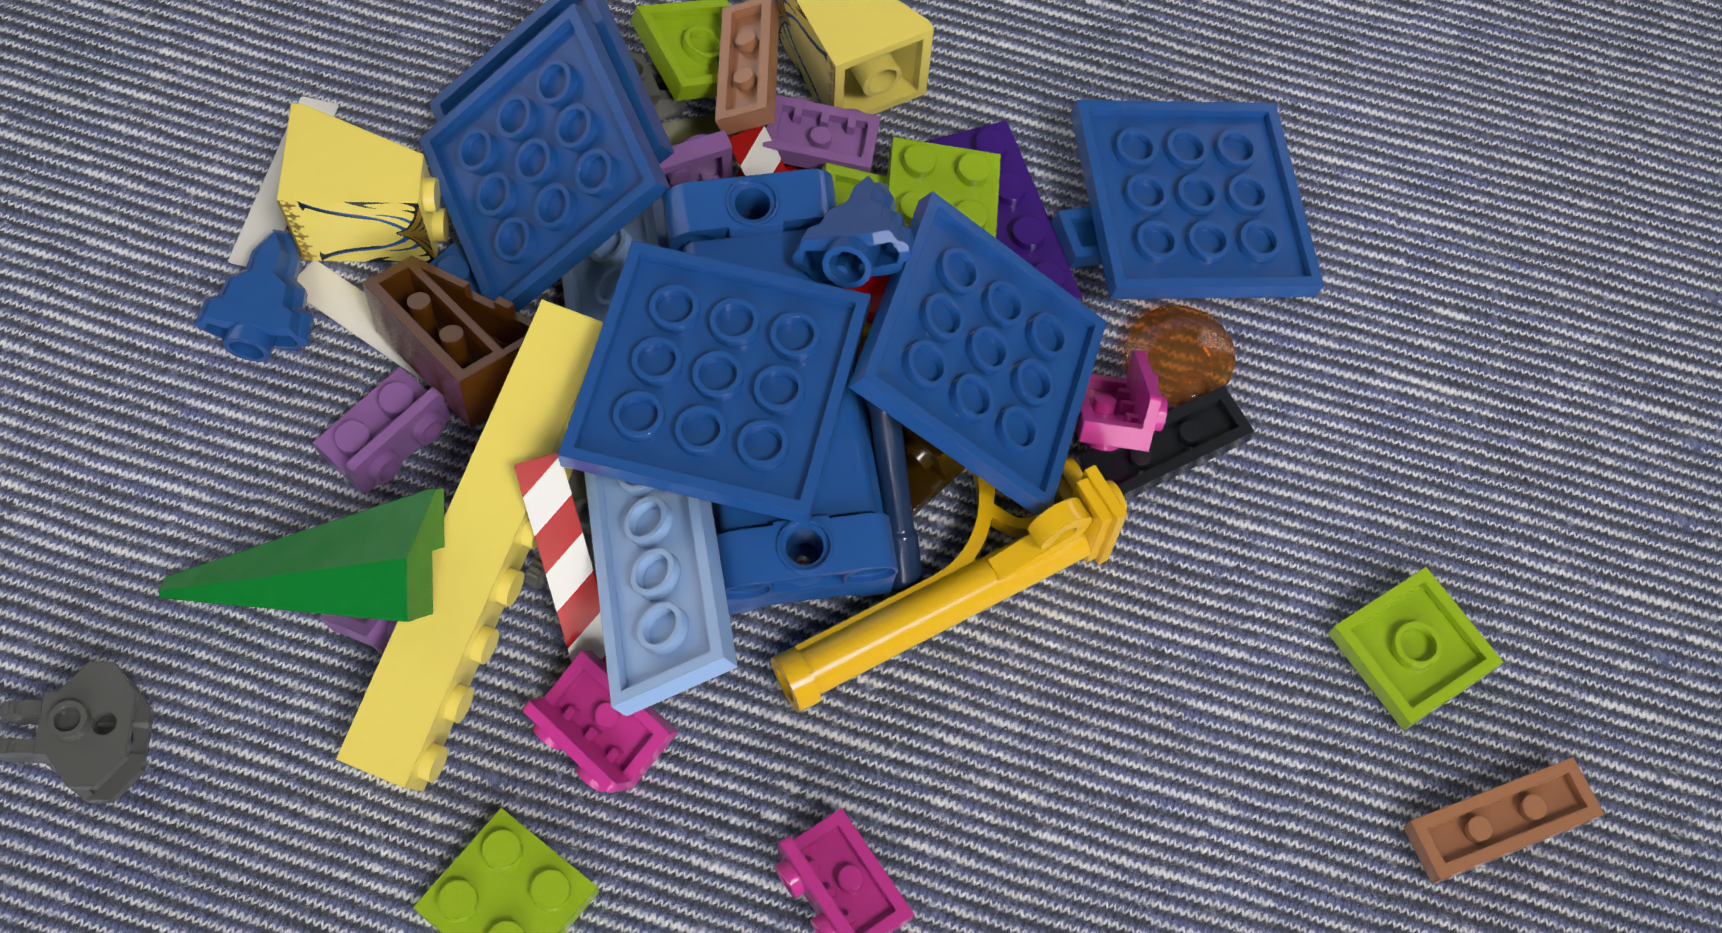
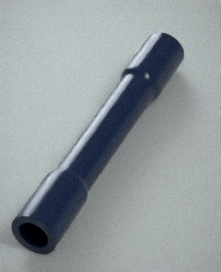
(896, 495)

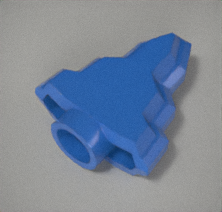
(857, 239)
(261, 304)

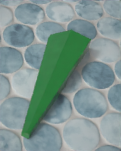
(351, 567)

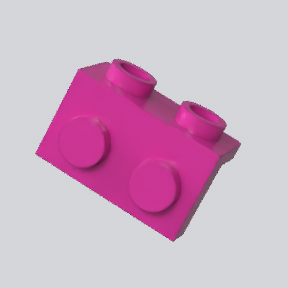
(1123, 410)
(604, 743)
(841, 879)

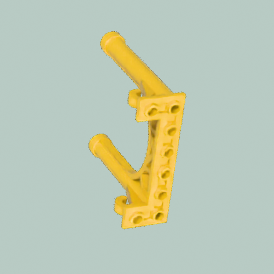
(1077, 527)

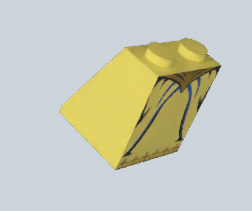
(858, 51)
(356, 193)

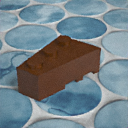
(448, 333)

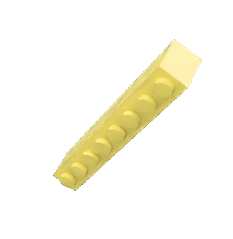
(487, 536)

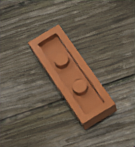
(747, 66)
(1502, 820)

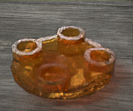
(1185, 350)

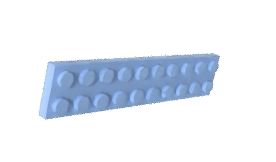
(651, 547)

